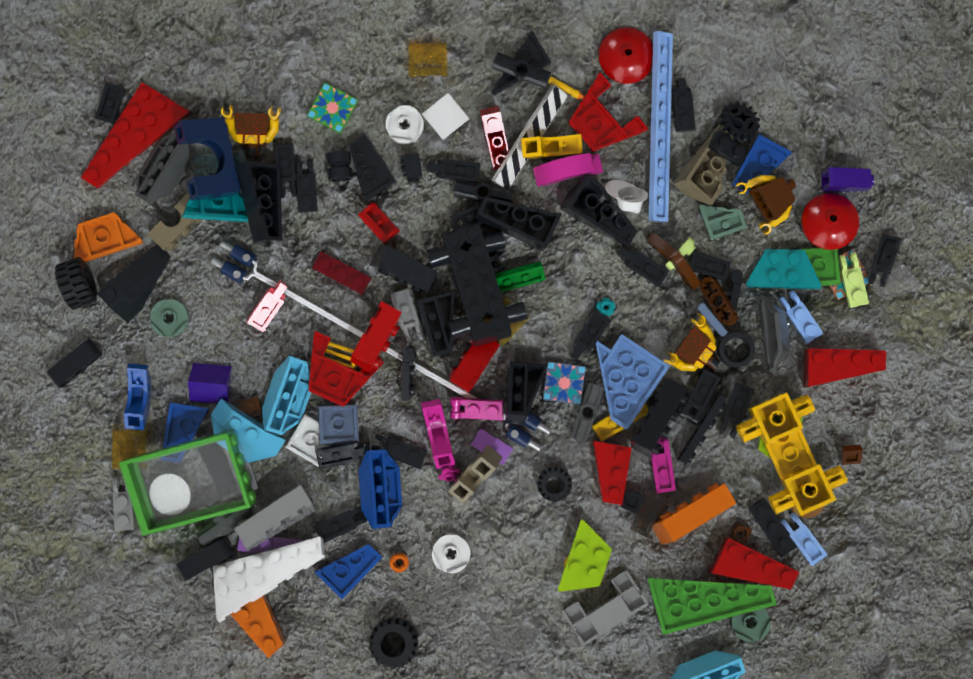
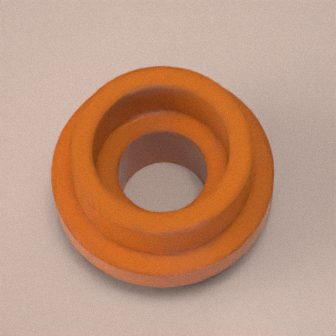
(395, 567)

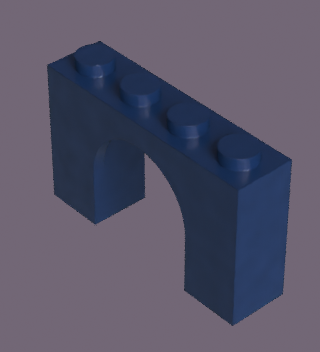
(213, 134)

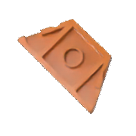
(104, 237)

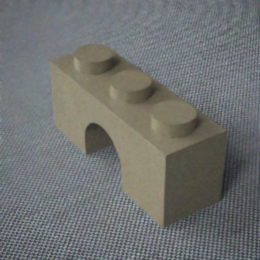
(167, 236)
(474, 473)

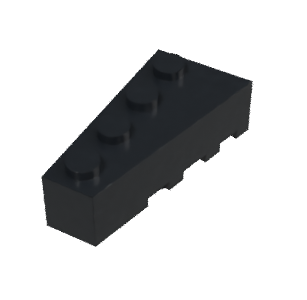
(262, 199)
(519, 221)
(659, 418)

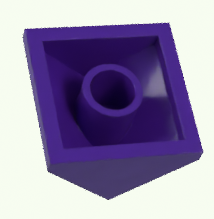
(209, 383)

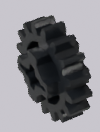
(739, 121)

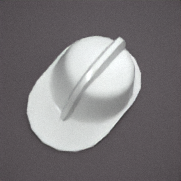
(627, 195)

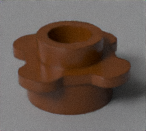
(745, 533)

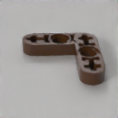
(676, 259)

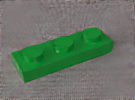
(520, 276)

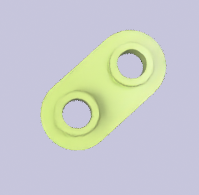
(686, 248)

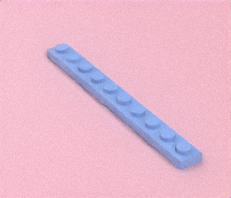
(660, 126)

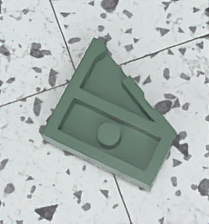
(721, 221)

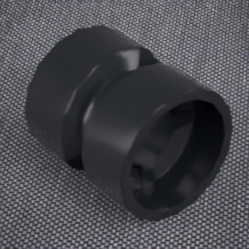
(339, 166)

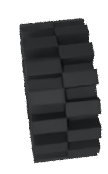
(554, 472)

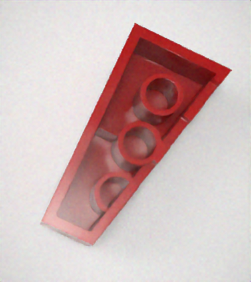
(837, 364)
(747, 564)

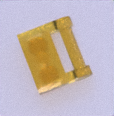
(427, 54)
(123, 445)

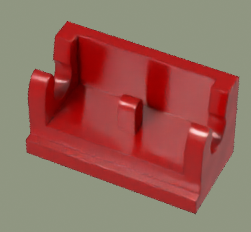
(378, 223)

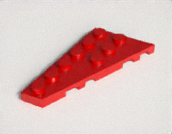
(137, 128)

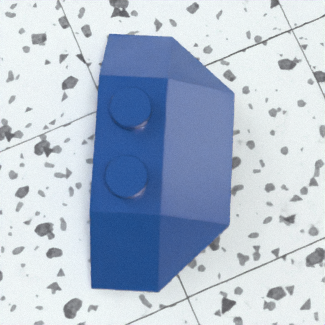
(380, 488)

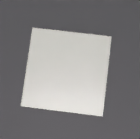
(445, 116)

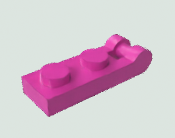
(477, 408)
(663, 469)

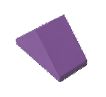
(483, 439)

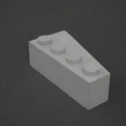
(274, 518)

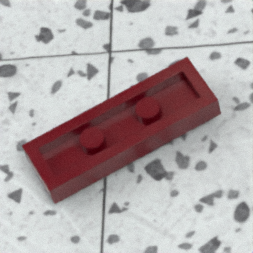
(341, 273)

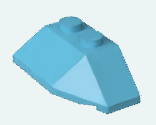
(286, 396)
(253, 440)
(711, 666)

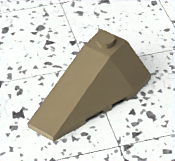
(703, 174)

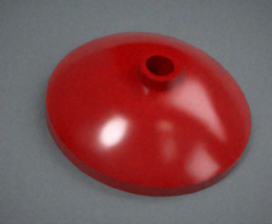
(623, 67)
(819, 227)

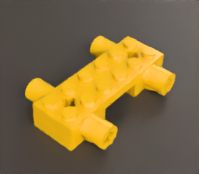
(791, 454)

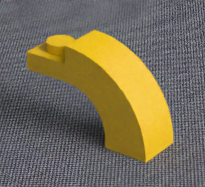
(551, 146)

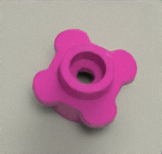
(448, 473)

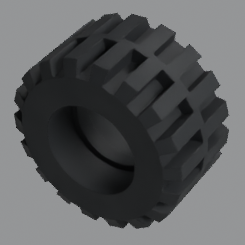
(76, 283)
(388, 659)

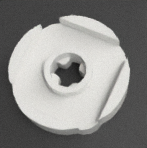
(398, 116)
(440, 550)

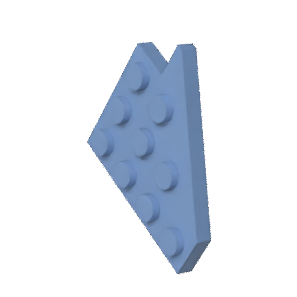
(628, 378)

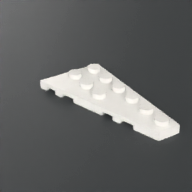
(258, 574)

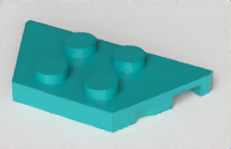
(221, 209)
(784, 270)

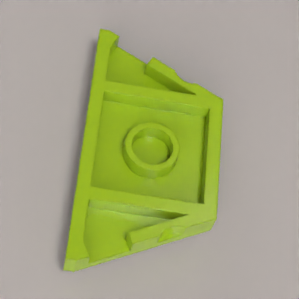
(585, 560)

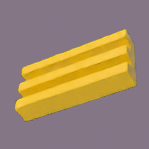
(340, 355)

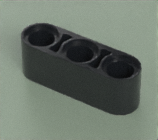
(74, 363)
(204, 559)

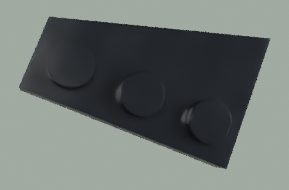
(370, 169)

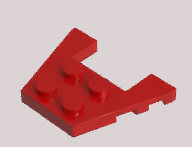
(597, 124)
(332, 379)

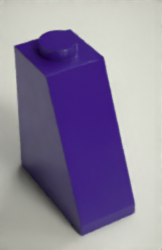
(846, 180)

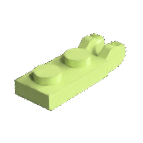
(853, 282)

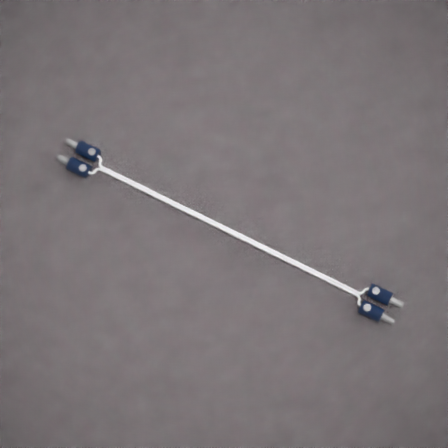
(239, 275)

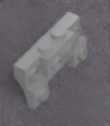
(608, 614)

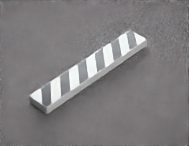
(535, 127)

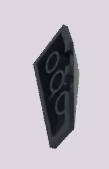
(594, 208)
(132, 287)

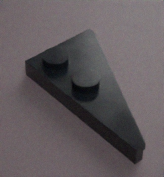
(532, 53)

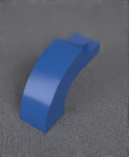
(138, 396)

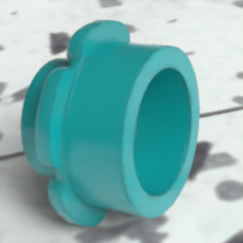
(606, 302)

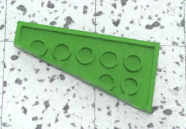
(695, 603)

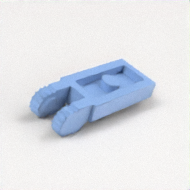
(801, 318)
(805, 540)

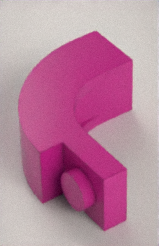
(567, 168)
(438, 433)

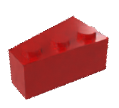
(376, 337)
(472, 365)
(612, 470)

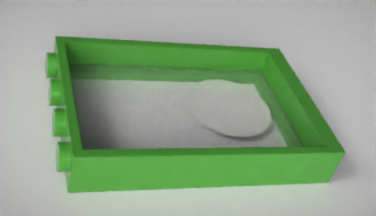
(188, 482)

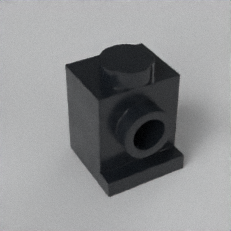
(412, 168)

